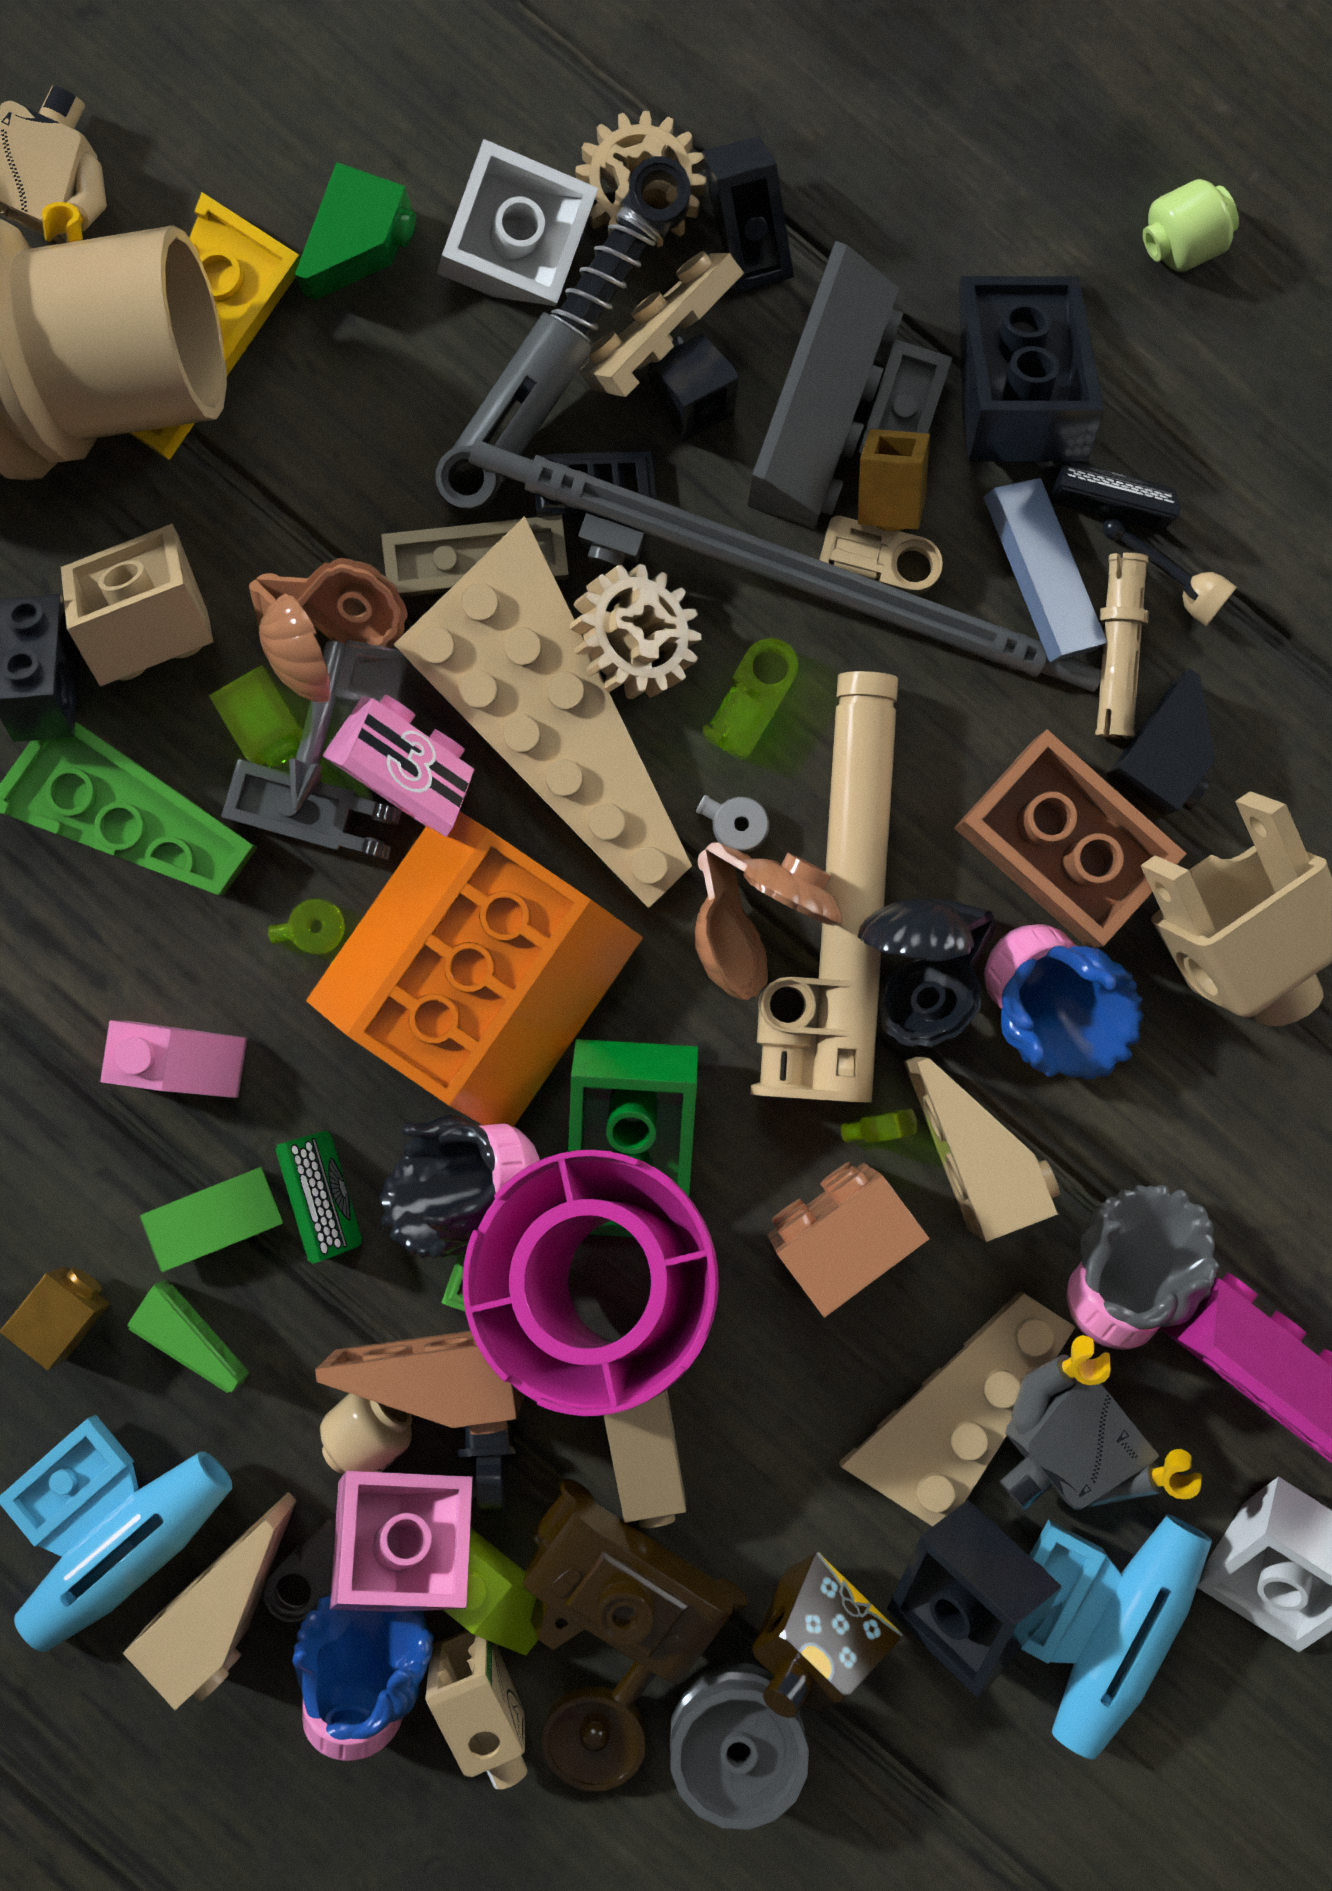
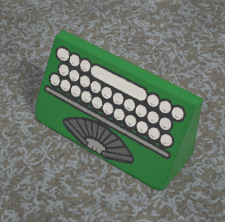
(319, 1196)

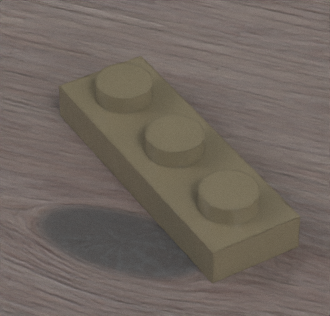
(439, 557)

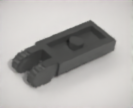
(263, 801)

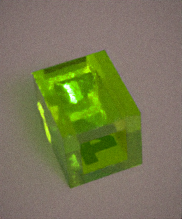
(260, 717)

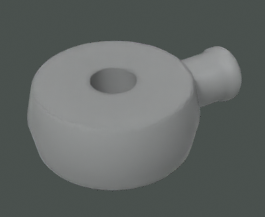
(728, 812)

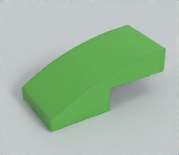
(211, 1219)

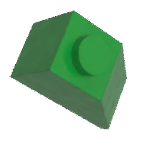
(354, 231)

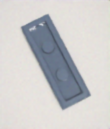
(1045, 569)

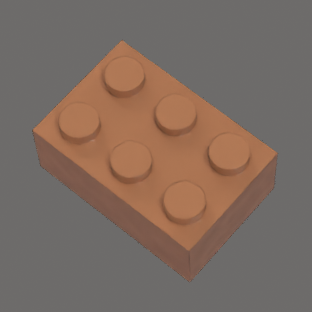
(1068, 840)
(845, 1235)

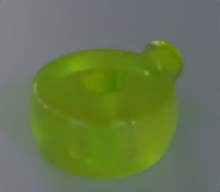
(299, 927)
(881, 1126)

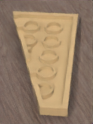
(510, 668)

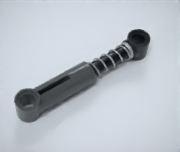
(560, 340)

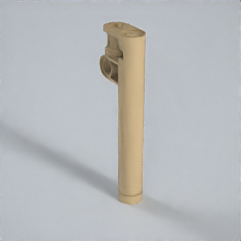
(835, 1035)

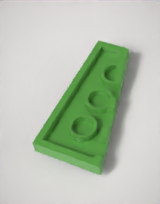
(118, 807)

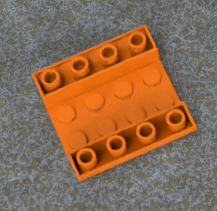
(474, 971)

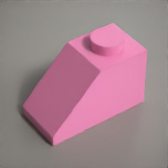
(173, 1059)

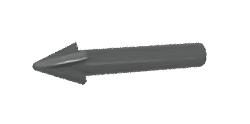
(306, 767)

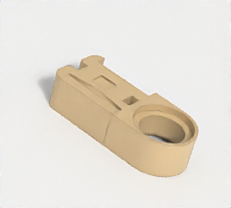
(875, 553)

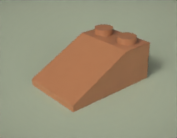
(427, 1377)

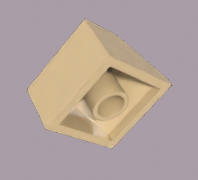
(135, 606)

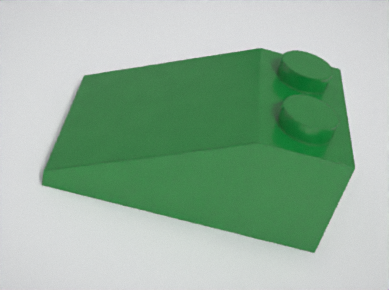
(636, 1105)

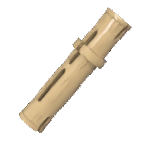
(1121, 654)

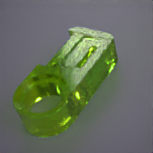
(752, 704)

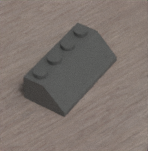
(824, 390)

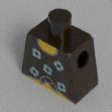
(819, 1638)

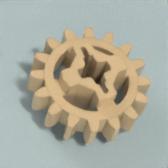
(623, 151)
(636, 630)

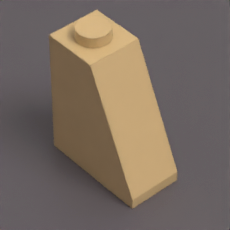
(646, 1463)

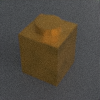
(893, 479)
(56, 1316)

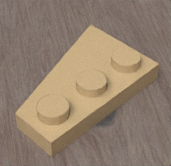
(648, 337)

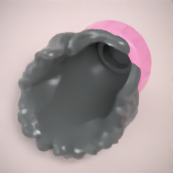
(1141, 1266)

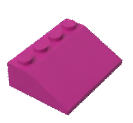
(1263, 1360)

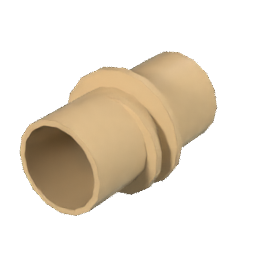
(102, 343)

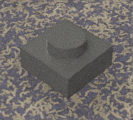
(610, 542)

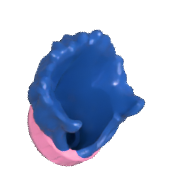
(1063, 1002)
(359, 1676)

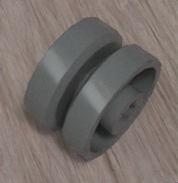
(728, 1782)

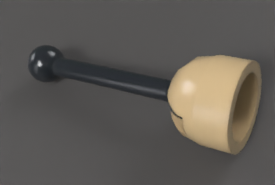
(1202, 593)

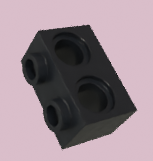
(37, 669)

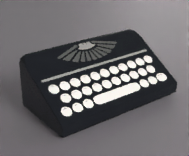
(1114, 495)

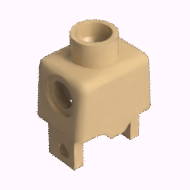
(1251, 924)

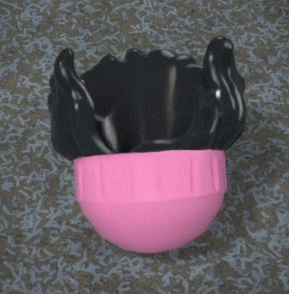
(449, 1182)

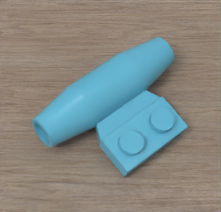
(107, 1530)
(1113, 1623)

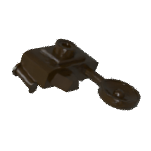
(635, 1599)

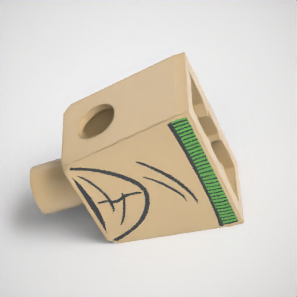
(477, 1708)

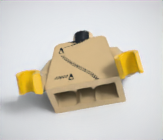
(49, 169)

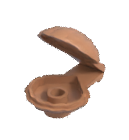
(341, 601)
(723, 931)

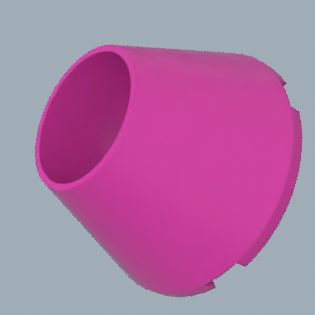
(521, 1294)

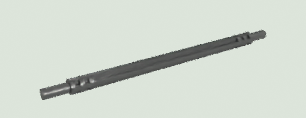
(781, 564)

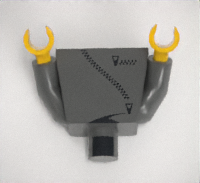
(1084, 1441)

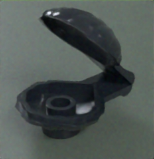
(943, 949)

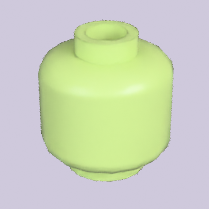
(1190, 225)

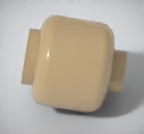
(364, 1435)

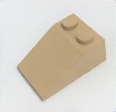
(988, 1168)
(196, 1634)

